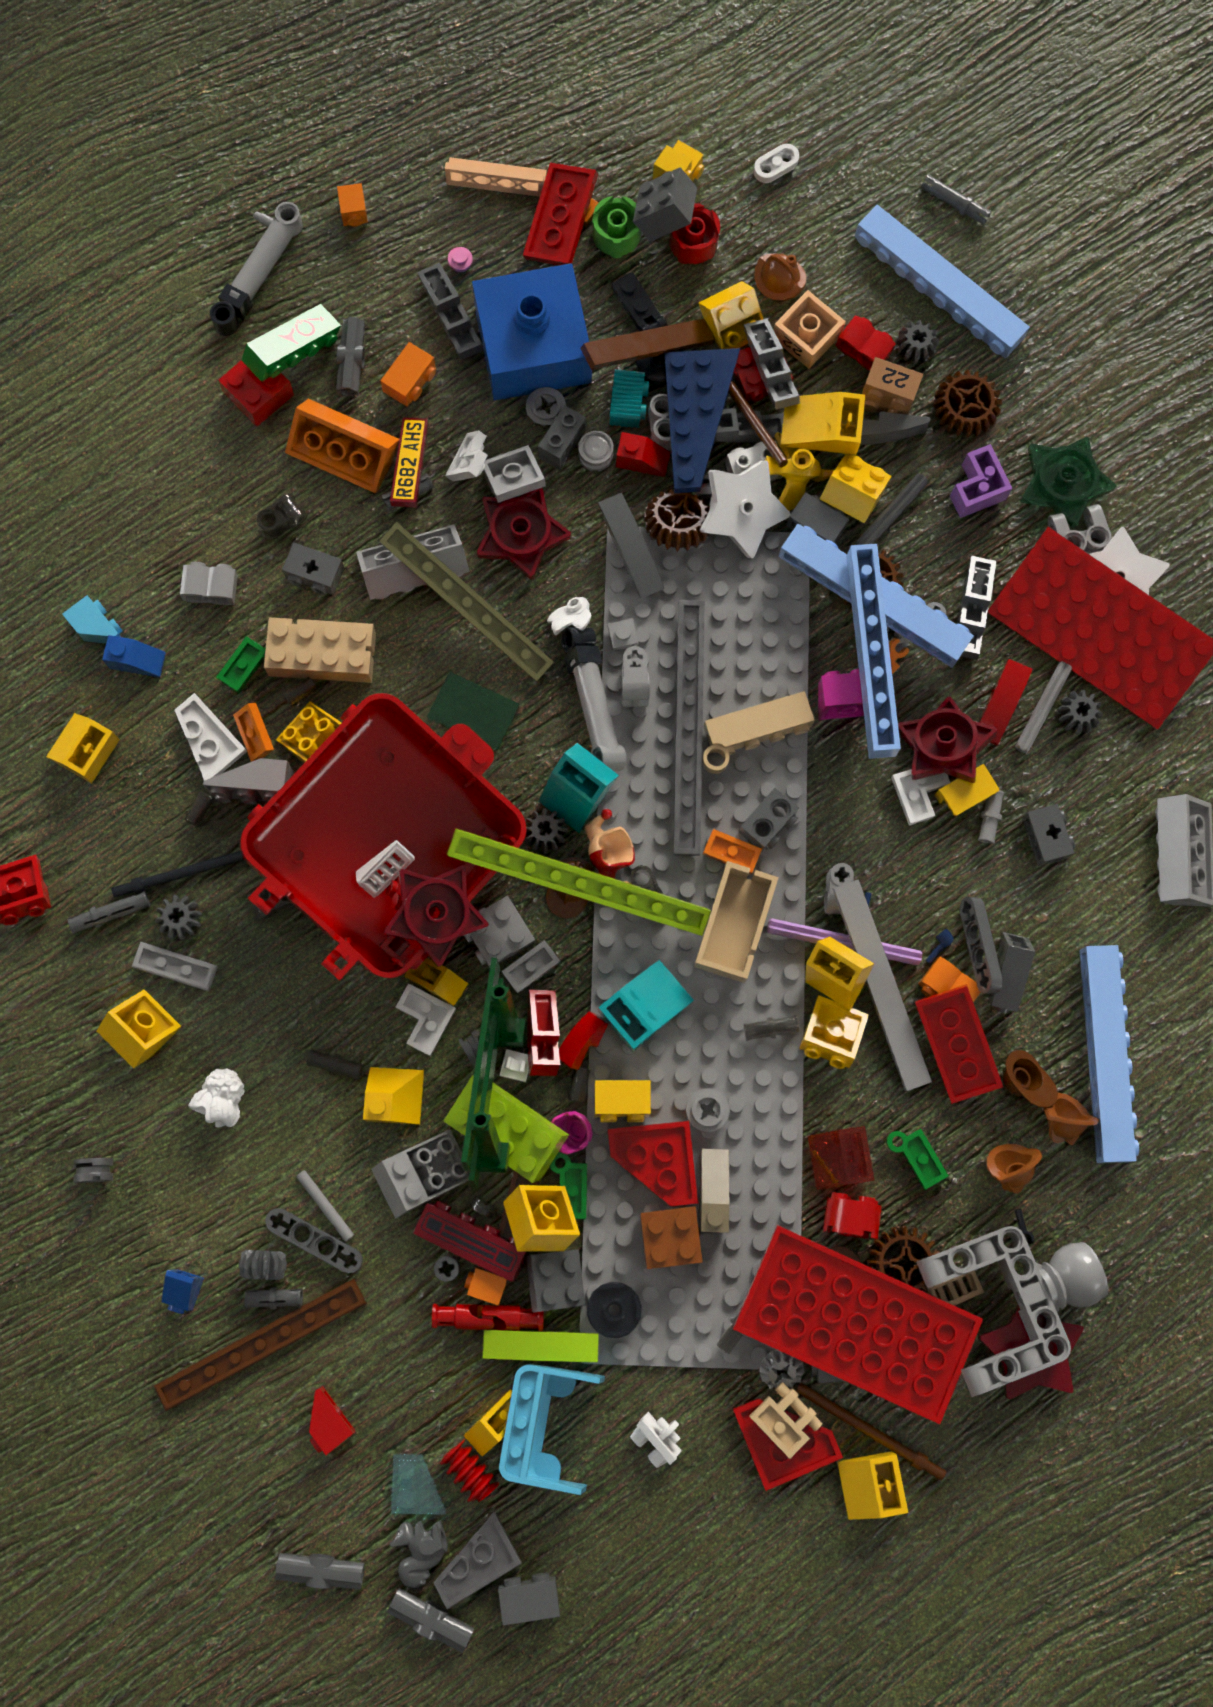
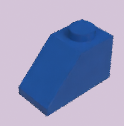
(133, 656)
(181, 1290)

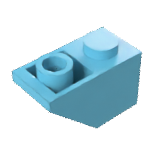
(89, 621)

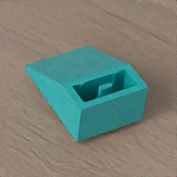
(577, 786)
(645, 1005)

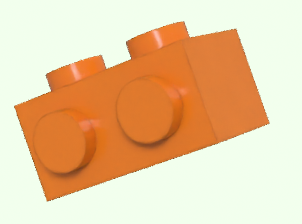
(408, 374)

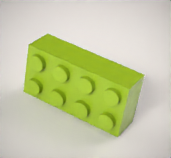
(531, 1136)

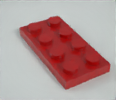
(560, 214)
(959, 1044)

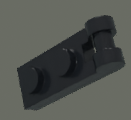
(637, 303)

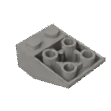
(251, 781)
(421, 1173)

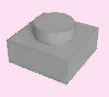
(622, 634)

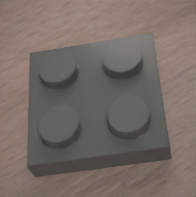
(555, 1280)

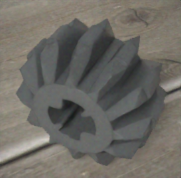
(917, 341)
(1086, 705)
(554, 828)
(171, 911)
(262, 1264)

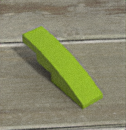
(540, 1346)

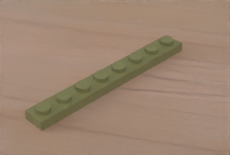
(466, 601)

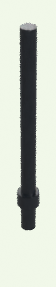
(140, 884)

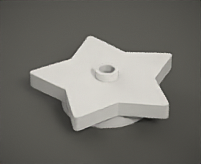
(743, 507)
(1126, 561)

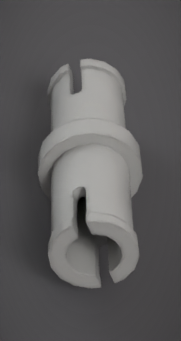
(991, 817)

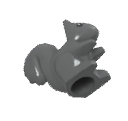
(425, 1550)

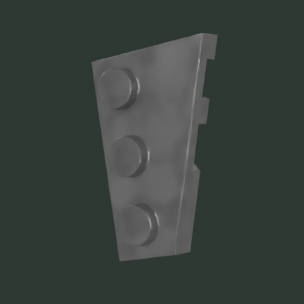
(478, 1564)

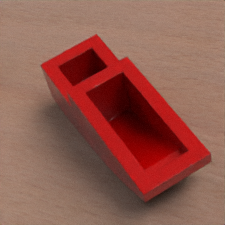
(1005, 697)
(543, 1033)

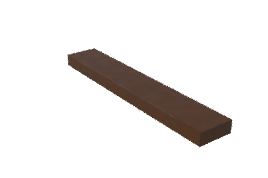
(647, 343)

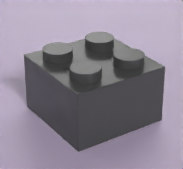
(665, 204)

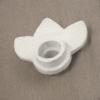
(574, 613)

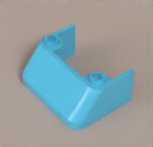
(526, 1425)

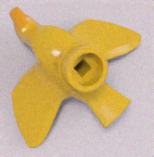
(798, 471)

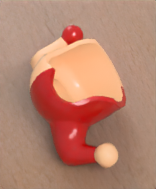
(610, 848)

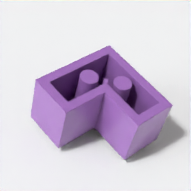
(985, 483)

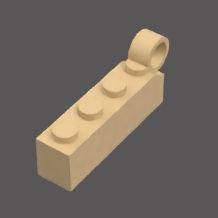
(755, 725)

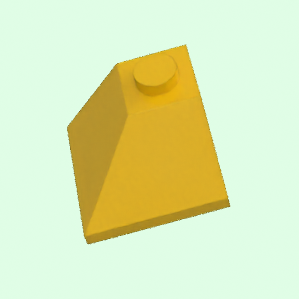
(393, 1096)

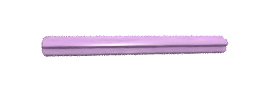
(813, 935)

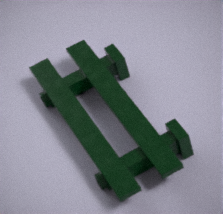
(499, 1028)

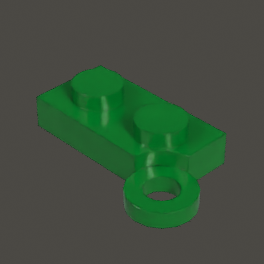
(919, 1156)
(574, 1179)

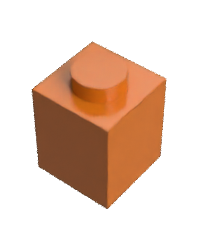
(352, 204)
(485, 1286)

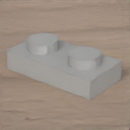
(531, 967)

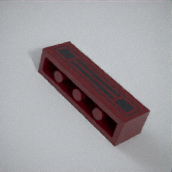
(470, 1241)

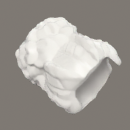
(219, 1098)

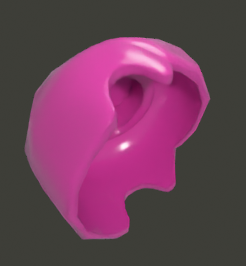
(578, 1129)

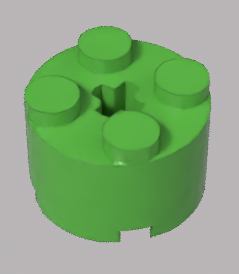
(614, 226)

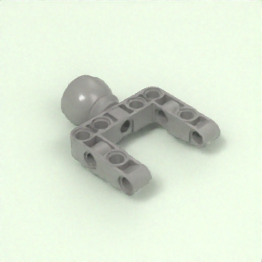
(1069, 1278)

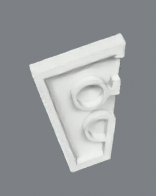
(209, 739)

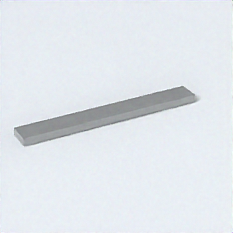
(882, 986)

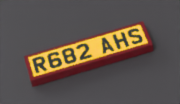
(409, 462)

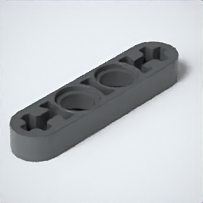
(987, 974)
(314, 1240)

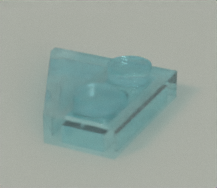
(414, 1487)

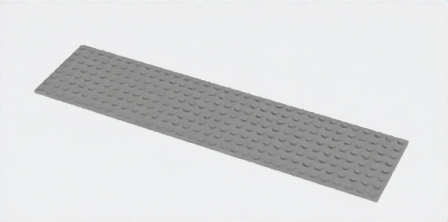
(751, 656)

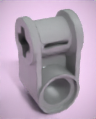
(830, 902)

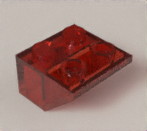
(840, 1158)

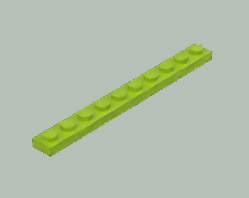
(578, 882)

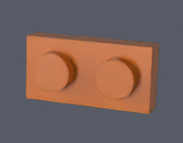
(253, 731)
(728, 848)

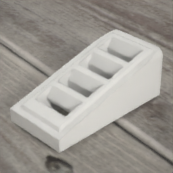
(381, 882)

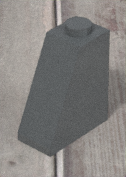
(1015, 961)

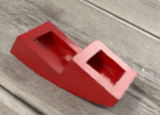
(583, 1035)

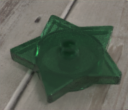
(1065, 479)

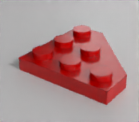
(658, 1158)
(771, 1462)

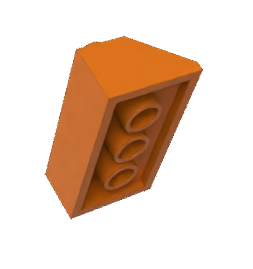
(341, 445)

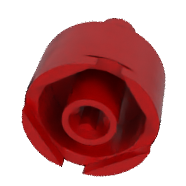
(697, 240)
(852, 1217)

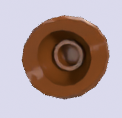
(779, 276)
(1067, 1119)
(1013, 1165)

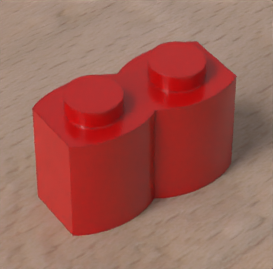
(864, 343)

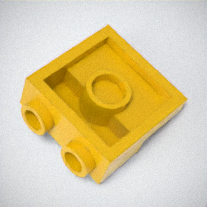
(833, 1033)

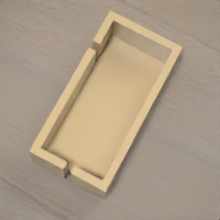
(320, 650)
(736, 922)

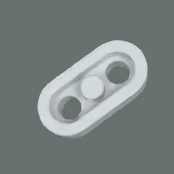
(774, 164)

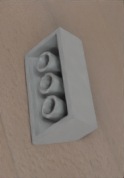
(387, 574)
(1185, 851)

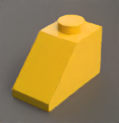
(438, 981)
(490, 1426)

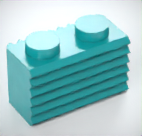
(627, 398)

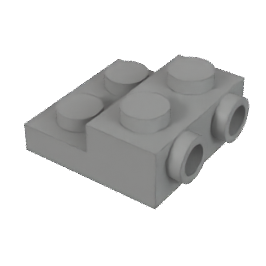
(513, 474)
(503, 935)

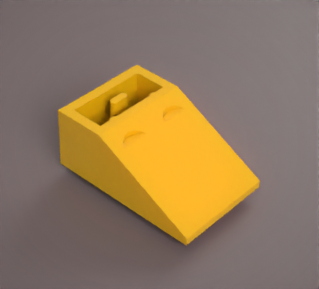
(825, 423)
(308, 731)

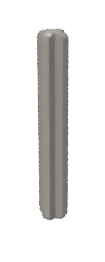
(1043, 707)

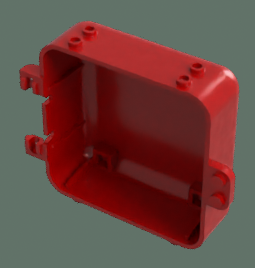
(358, 793)

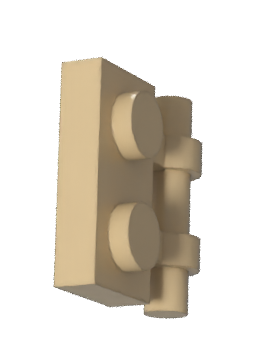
(779, 1426)

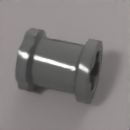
(443, 1276)

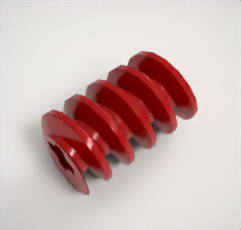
(468, 1472)

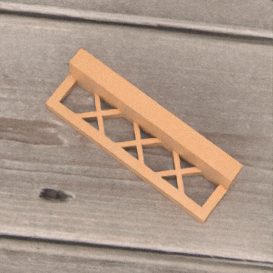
(495, 176)

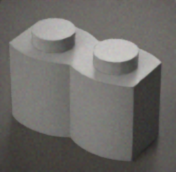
(208, 584)

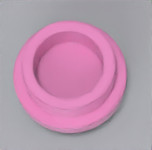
(460, 259)

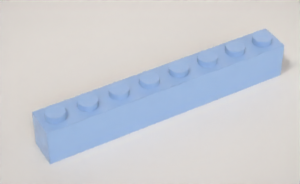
(941, 281)
(903, 612)
(873, 651)
(1108, 1054)

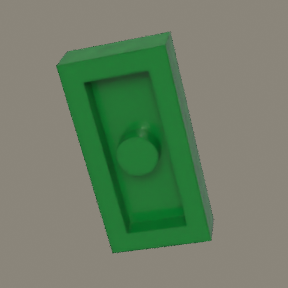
(242, 665)

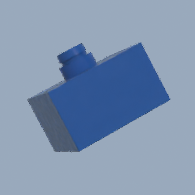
(532, 331)

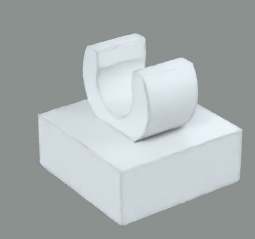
(515, 1066)

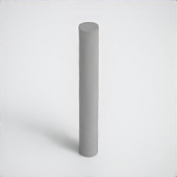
(325, 1205)

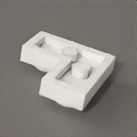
(469, 458)
(914, 794)
(432, 1016)

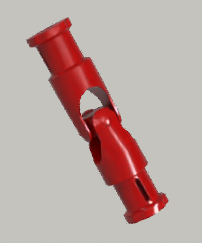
(465, 1317)

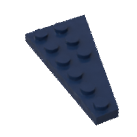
(696, 400)

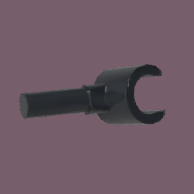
(1019, 1215)

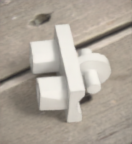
(661, 1436)

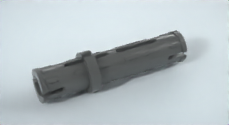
(956, 200)
(103, 914)

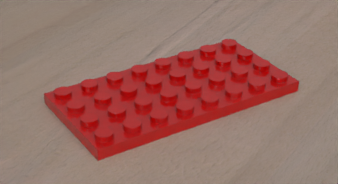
(1103, 628)
(858, 1324)

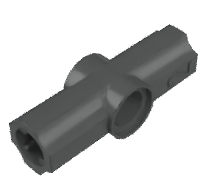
(350, 357)
(320, 1571)
(430, 1620)

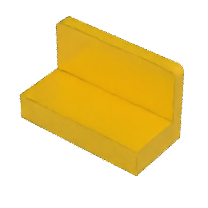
(963, 795)

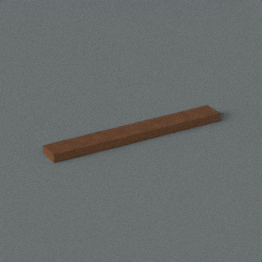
(260, 1344)

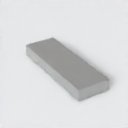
(174, 966)

